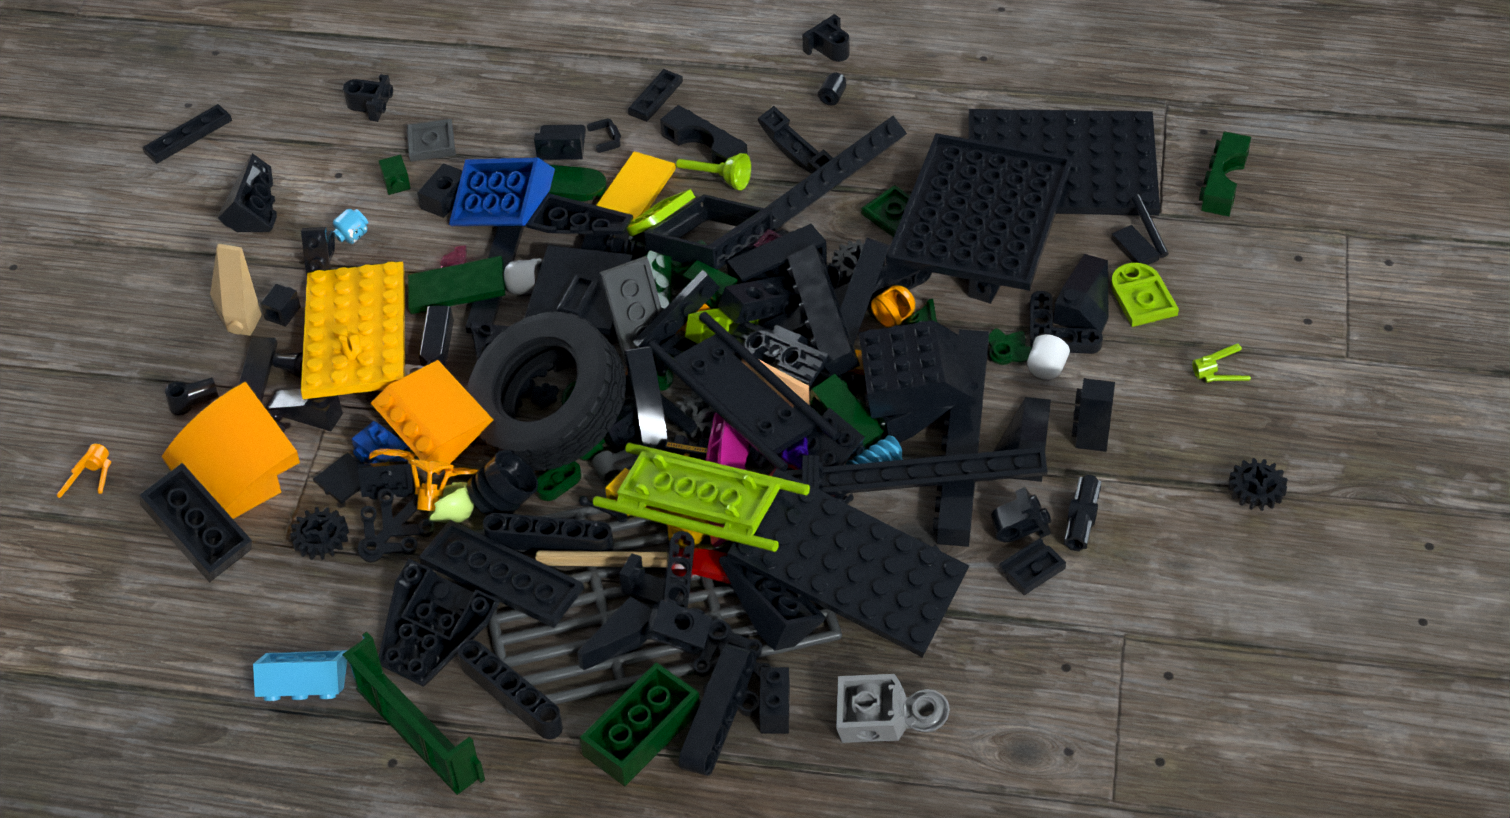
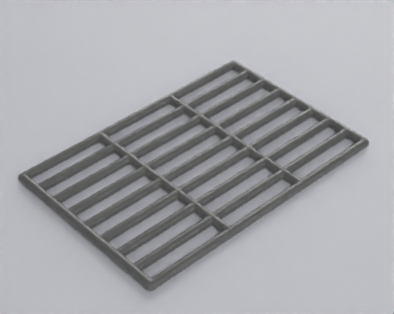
(600, 596)

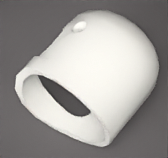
(1047, 356)

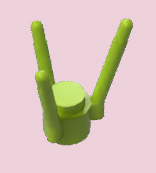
(1207, 366)

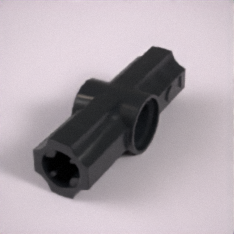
(1082, 513)

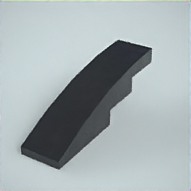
(646, 397)

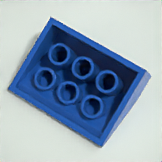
(500, 191)

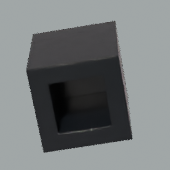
(280, 305)

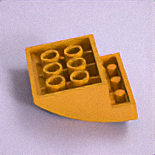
(234, 451)

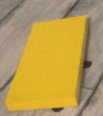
(637, 184)

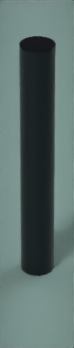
(1149, 225)

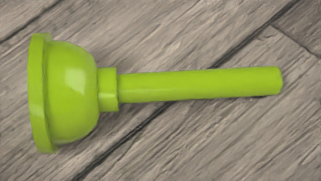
(735, 170)

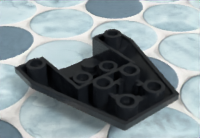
(430, 622)

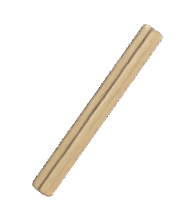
(598, 558)

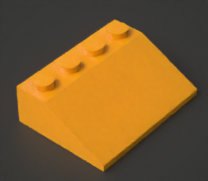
(432, 413)

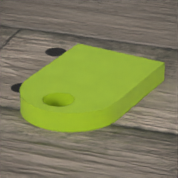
(659, 212)
(1144, 296)

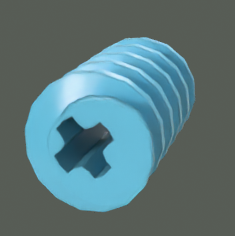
(885, 450)

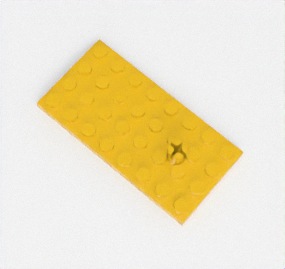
(353, 330)

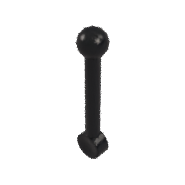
(621, 517)

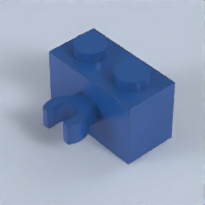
(374, 438)

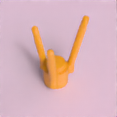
(94, 459)

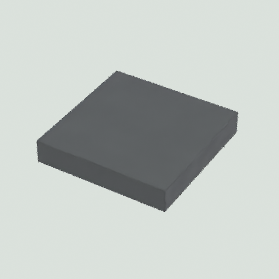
(431, 140)

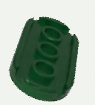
(577, 183)

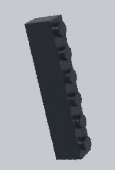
(823, 310)

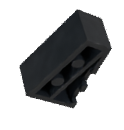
(1093, 414)

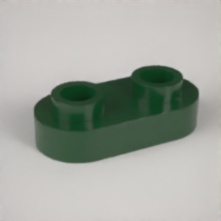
(557, 482)

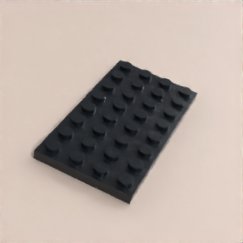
(855, 566)

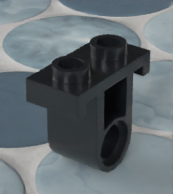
(828, 39)
(368, 96)
(317, 248)
(1021, 518)

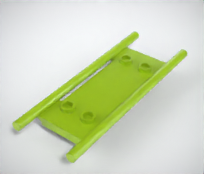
(701, 491)

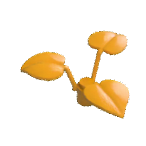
(428, 492)

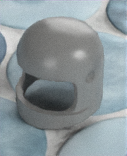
(520, 276)

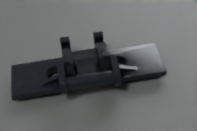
(784, 346)

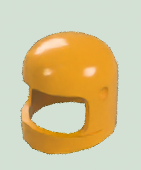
(893, 306)

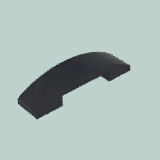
(790, 142)

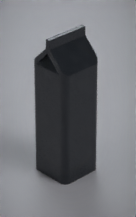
(436, 335)

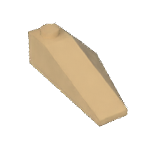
(234, 291)

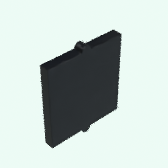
(340, 478)

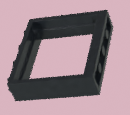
(750, 225)

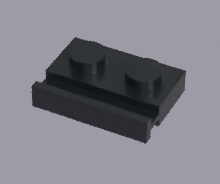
(1032, 566)

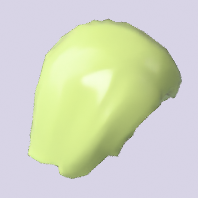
(454, 504)

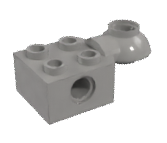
(878, 710)

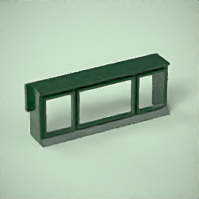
(454, 765)

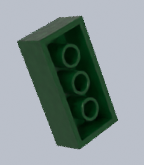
(640, 724)

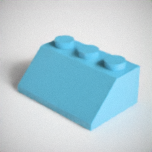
(299, 675)

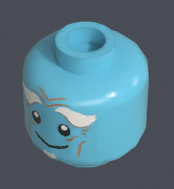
(350, 226)

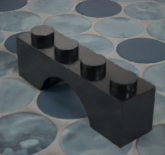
(684, 127)

